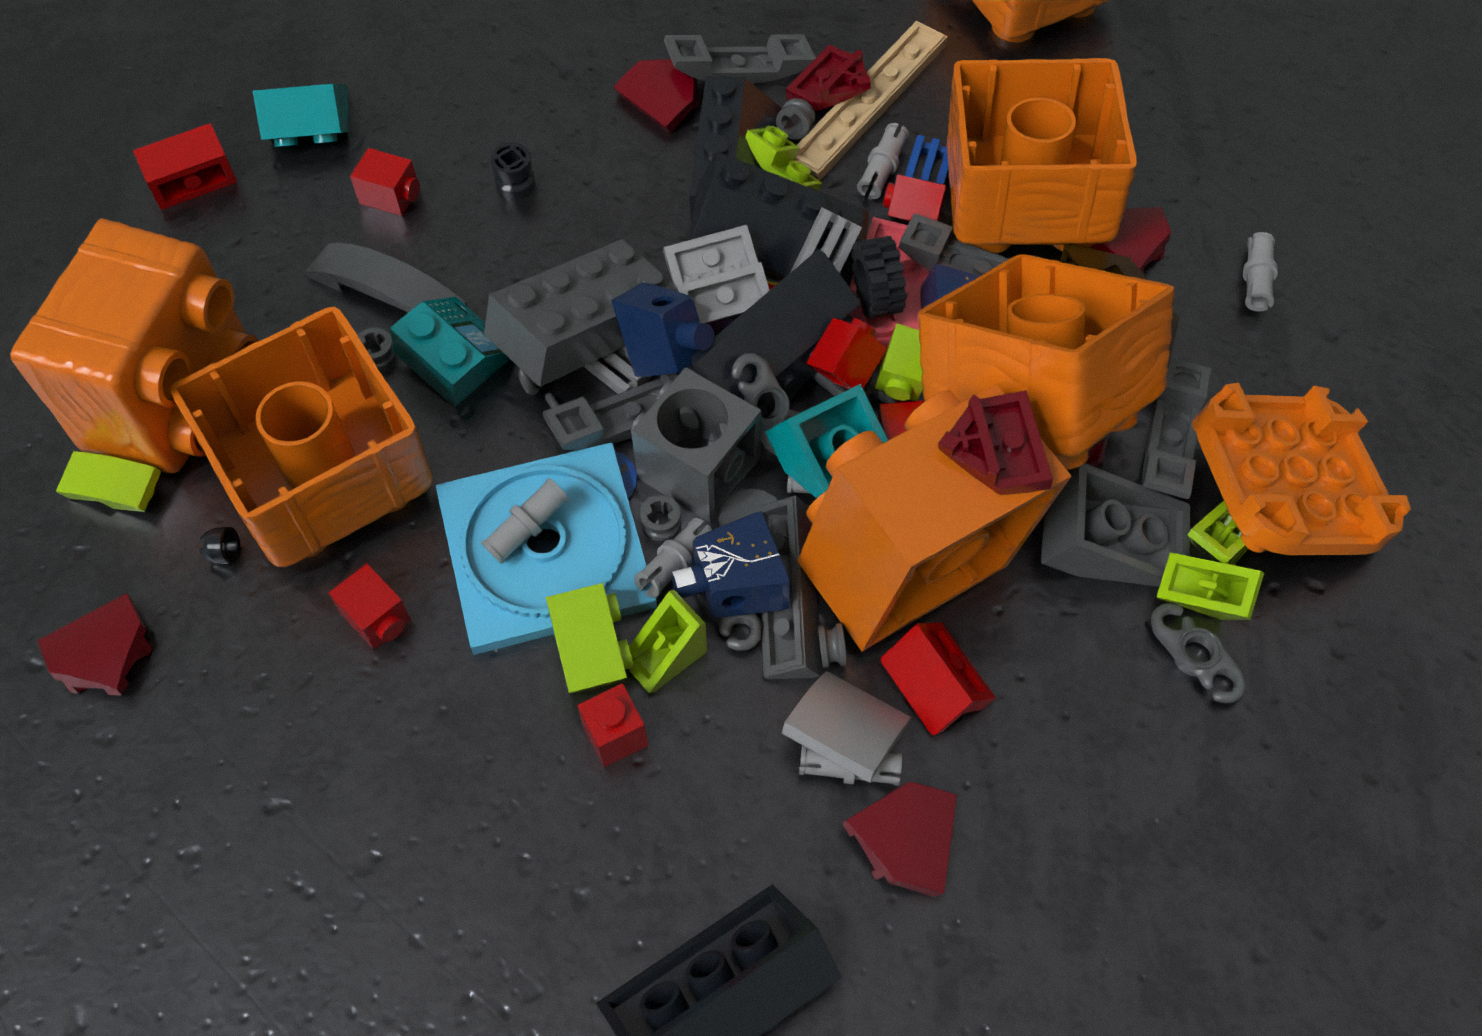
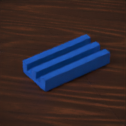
(932, 149)

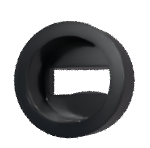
(221, 545)

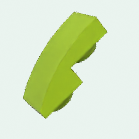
(778, 154)
(109, 480)

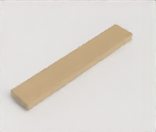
(852, 118)

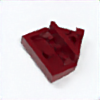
(830, 79)
(659, 92)
(1140, 236)
(1000, 444)
(97, 648)
(908, 836)

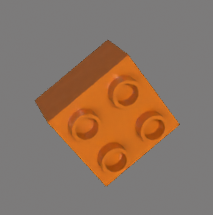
(912, 525)

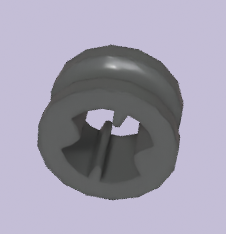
(800, 108)
(380, 337)
(659, 531)
(832, 645)

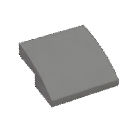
(718, 273)
(846, 725)

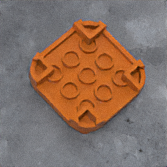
(1297, 474)

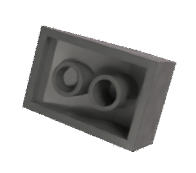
(1113, 529)

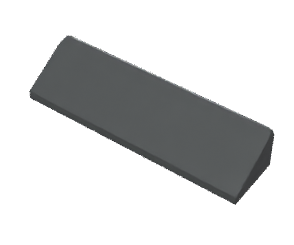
(791, 634)

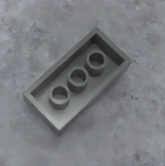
(567, 312)

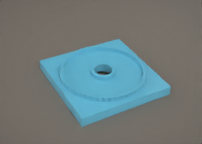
(596, 545)

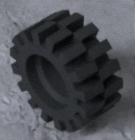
(879, 277)

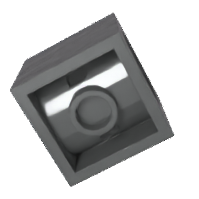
(698, 476)

